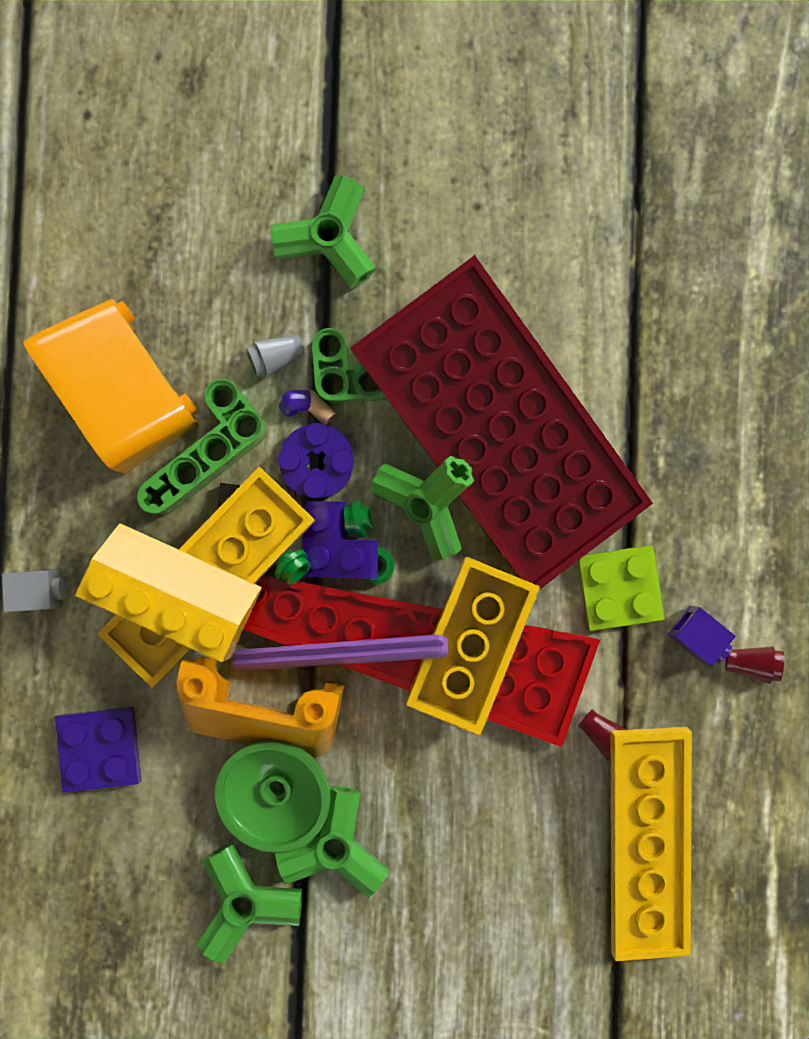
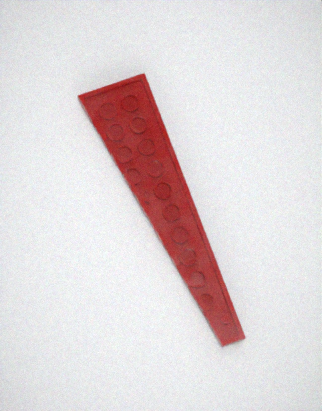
(534, 696)

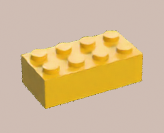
(482, 631)

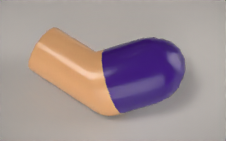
(306, 400)

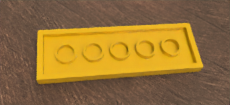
(241, 538)
(651, 843)

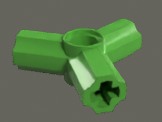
(338, 213)
(427, 501)
(353, 864)
(232, 880)

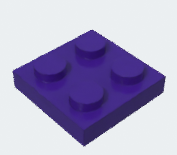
(98, 749)

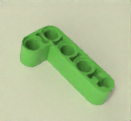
(339, 366)
(199, 455)

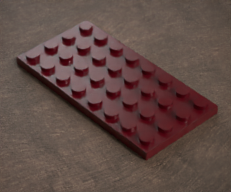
(487, 393)

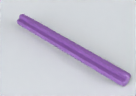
(341, 653)

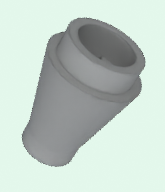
(272, 354)

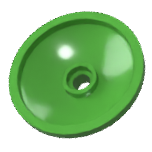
(259, 811)

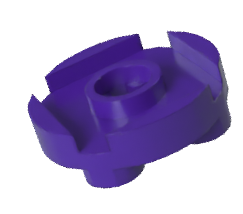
(317, 439)

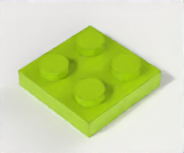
(620, 588)

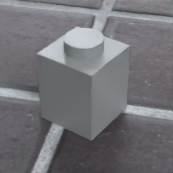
(33, 590)

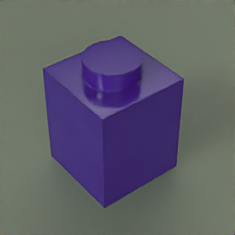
(702, 636)

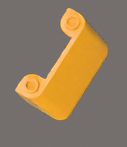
(111, 385)
(210, 712)

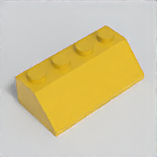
(169, 592)

